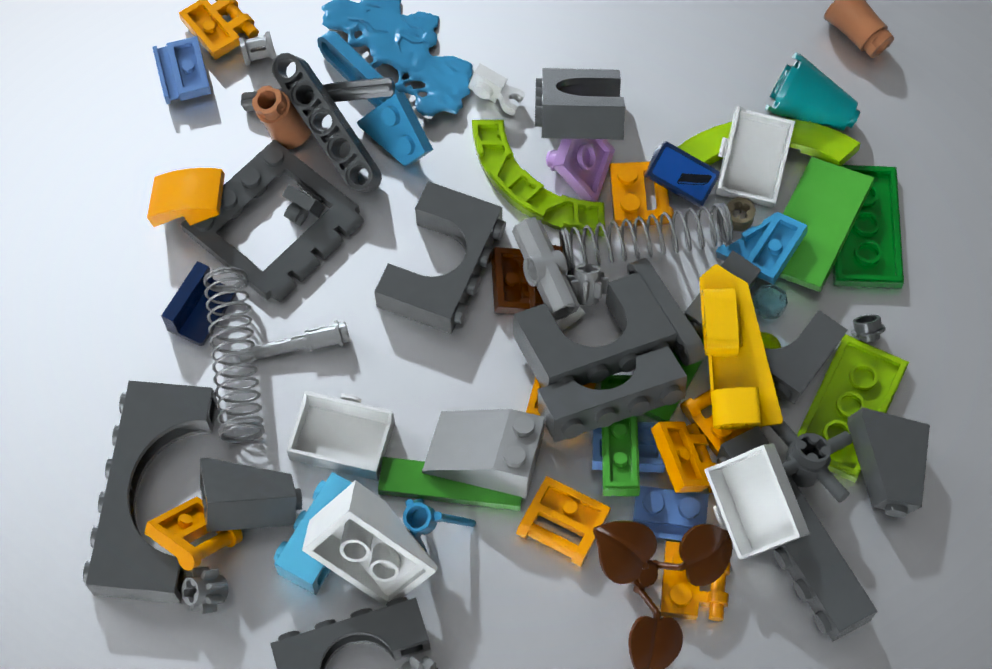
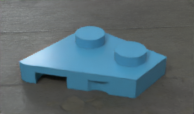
(397, 129)
(768, 245)

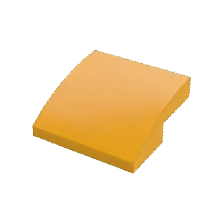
(186, 194)

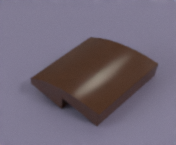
(510, 286)

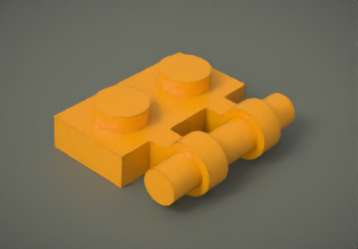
(212, 30)
(683, 455)
(682, 599)

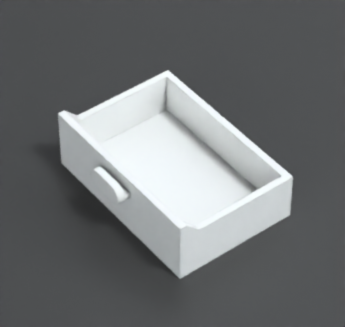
(754, 157)
(341, 435)
(756, 501)

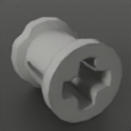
(252, 43)

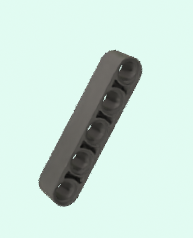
(313, 115)

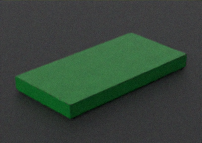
(874, 244)

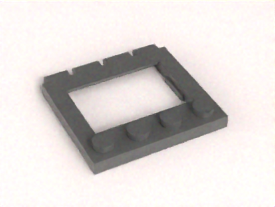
(300, 256)

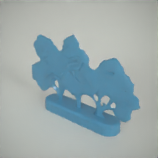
(398, 42)

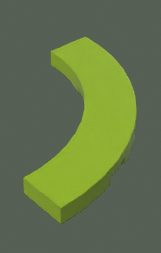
(807, 136)
(526, 192)

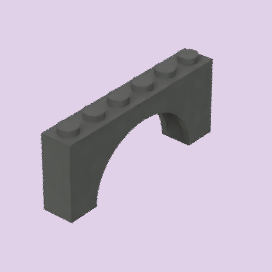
(150, 421)

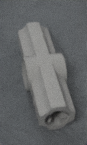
(545, 268)

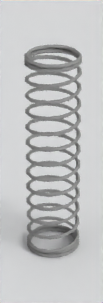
(722, 213)
(224, 289)

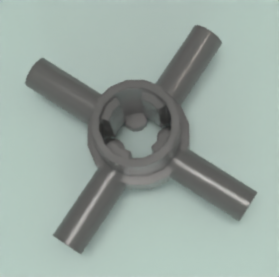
(810, 458)

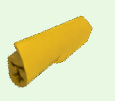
(737, 359)

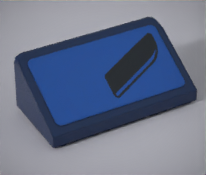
(682, 173)

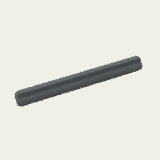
(340, 91)

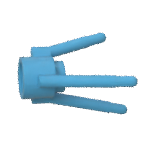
(423, 519)

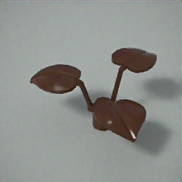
(625, 559)

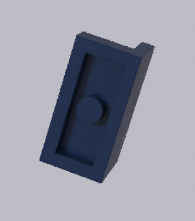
(187, 310)

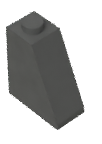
(891, 459)
(246, 496)

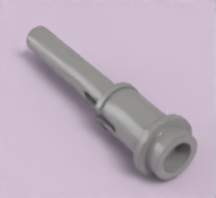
(313, 339)

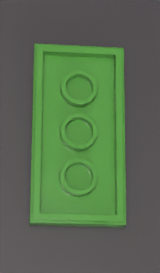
(829, 204)

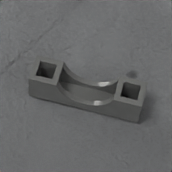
(577, 409)
(394, 628)

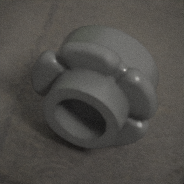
(868, 328)

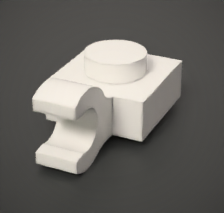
(493, 86)

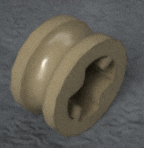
(743, 205)

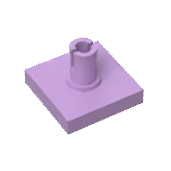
(582, 165)

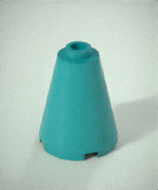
(812, 97)

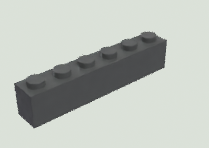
(814, 561)

